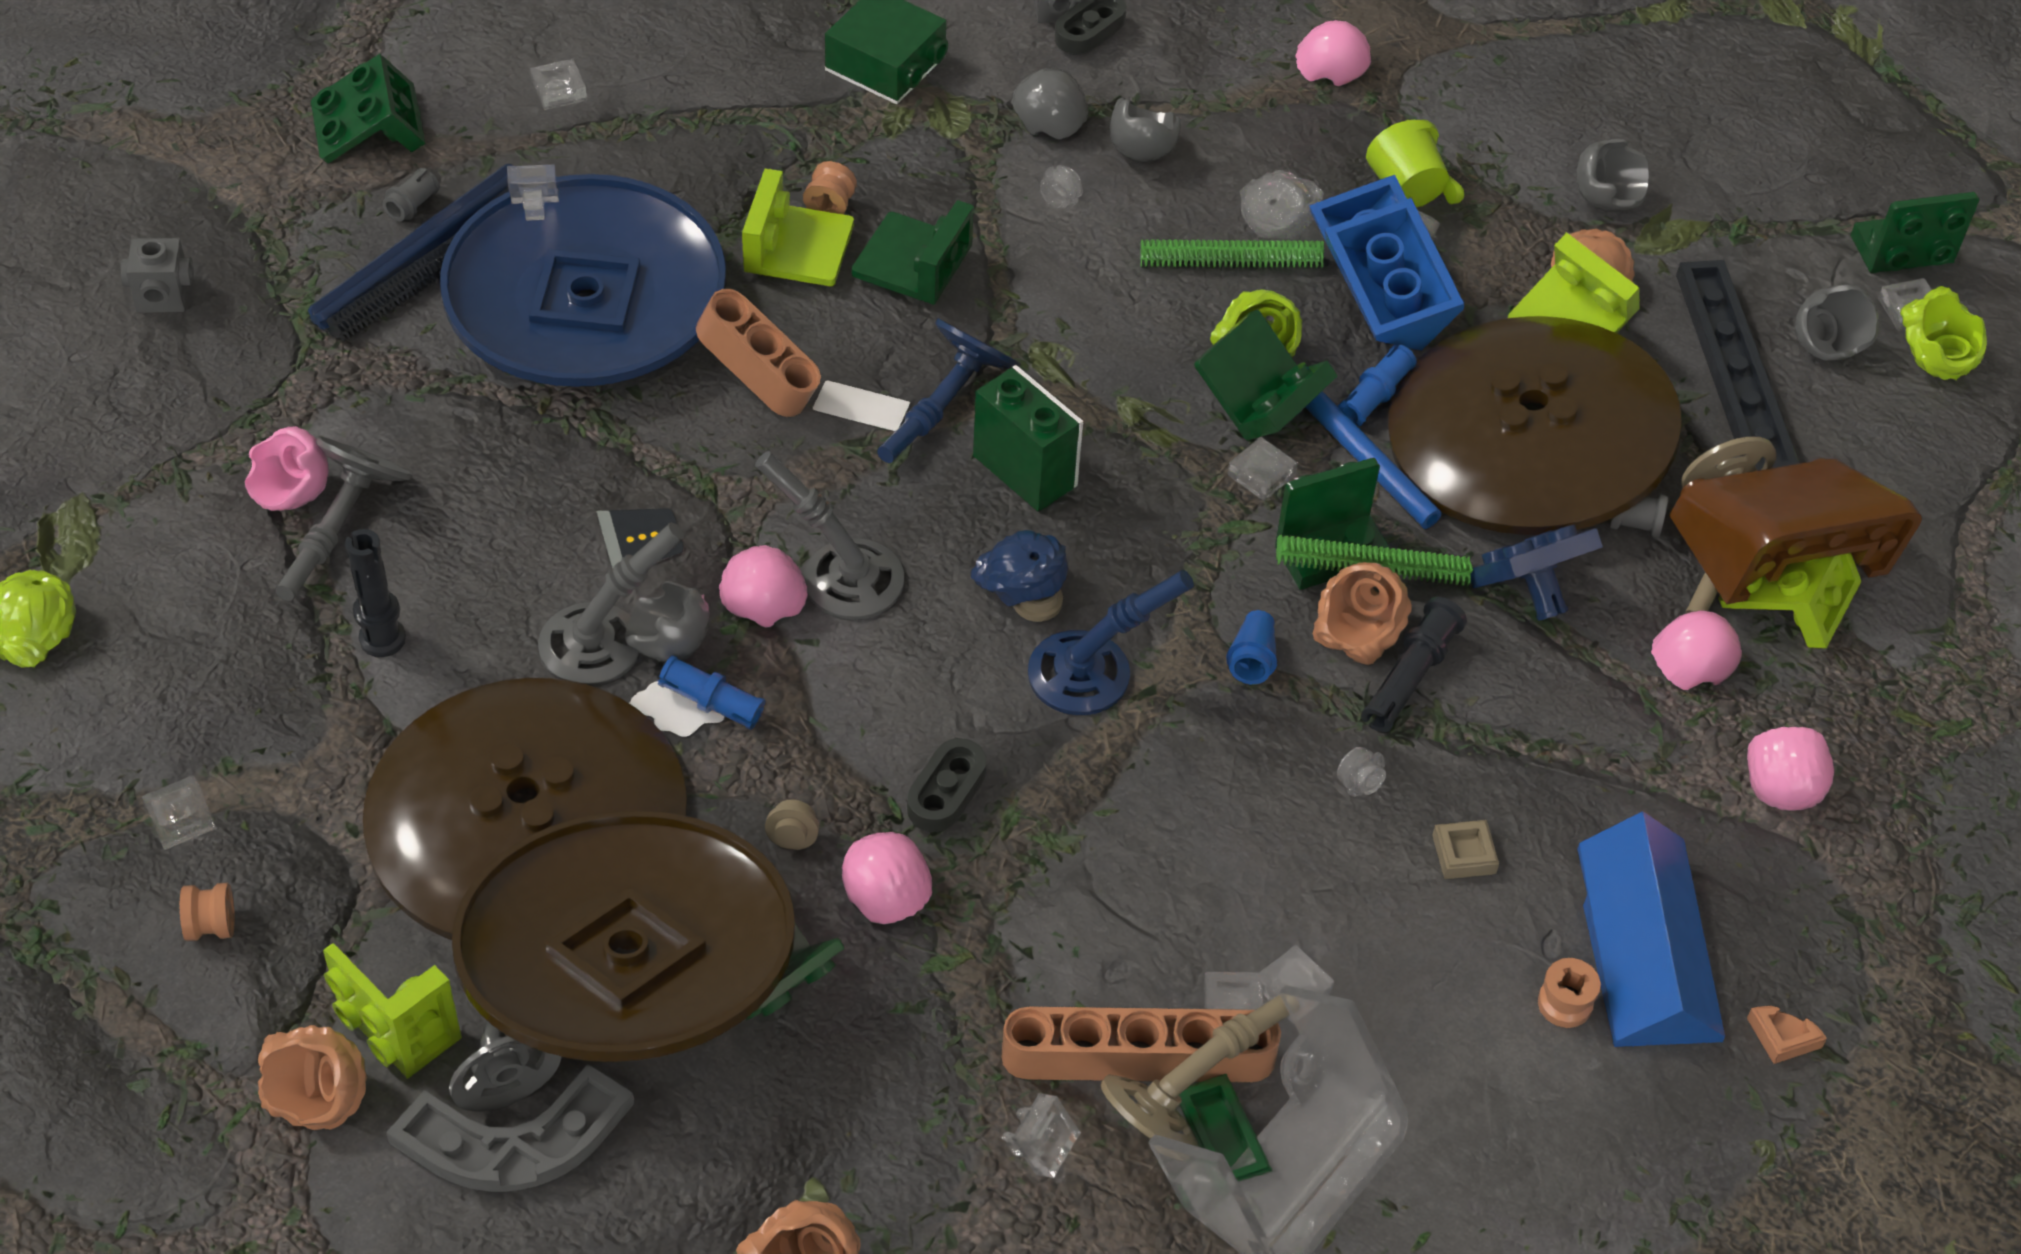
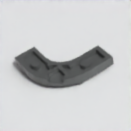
(518, 1155)

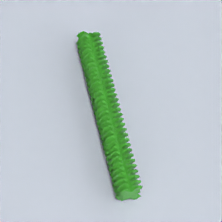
(1232, 252)
(1399, 561)

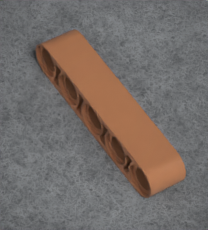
(1112, 1032)

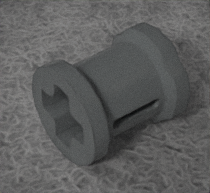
(1645, 515)

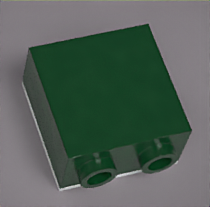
(885, 46)
(1027, 438)

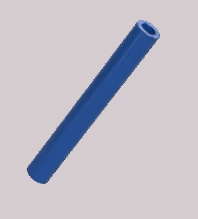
(1362, 448)

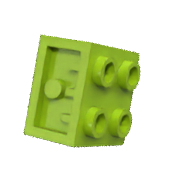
(792, 239)
(1581, 289)
(1814, 591)
(405, 1028)

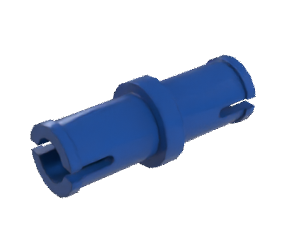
(1378, 383)
(711, 692)

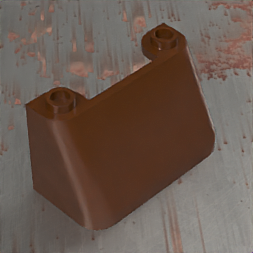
(1790, 515)

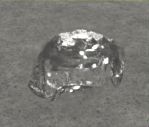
(1290, 213)

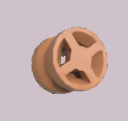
(830, 188)
(207, 911)
(1562, 1005)

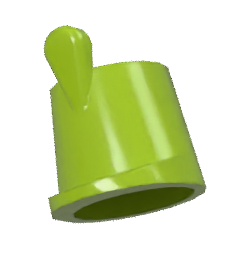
(1412, 156)

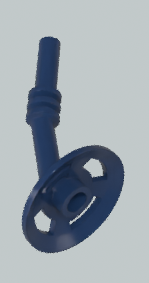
(929, 411)
(1081, 663)

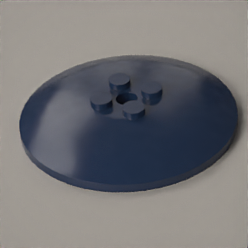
(517, 282)

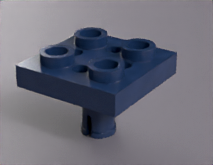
(1536, 563)

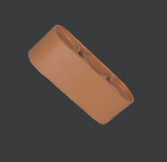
(758, 352)

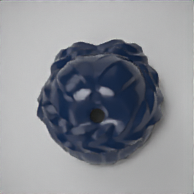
(1014, 574)

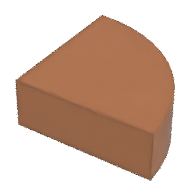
(1784, 1034)

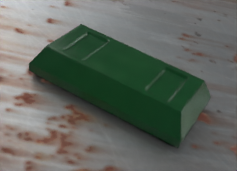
(1222, 1124)

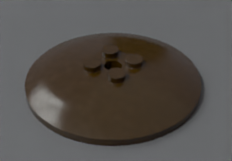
(1521, 471)
(447, 780)
(553, 909)

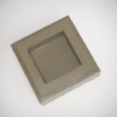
(1465, 849)

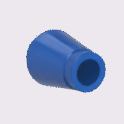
(1253, 651)

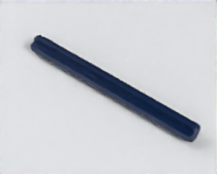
(410, 248)

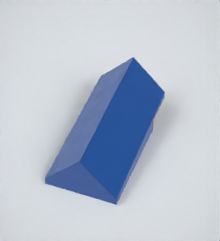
(1389, 263)
(1648, 936)

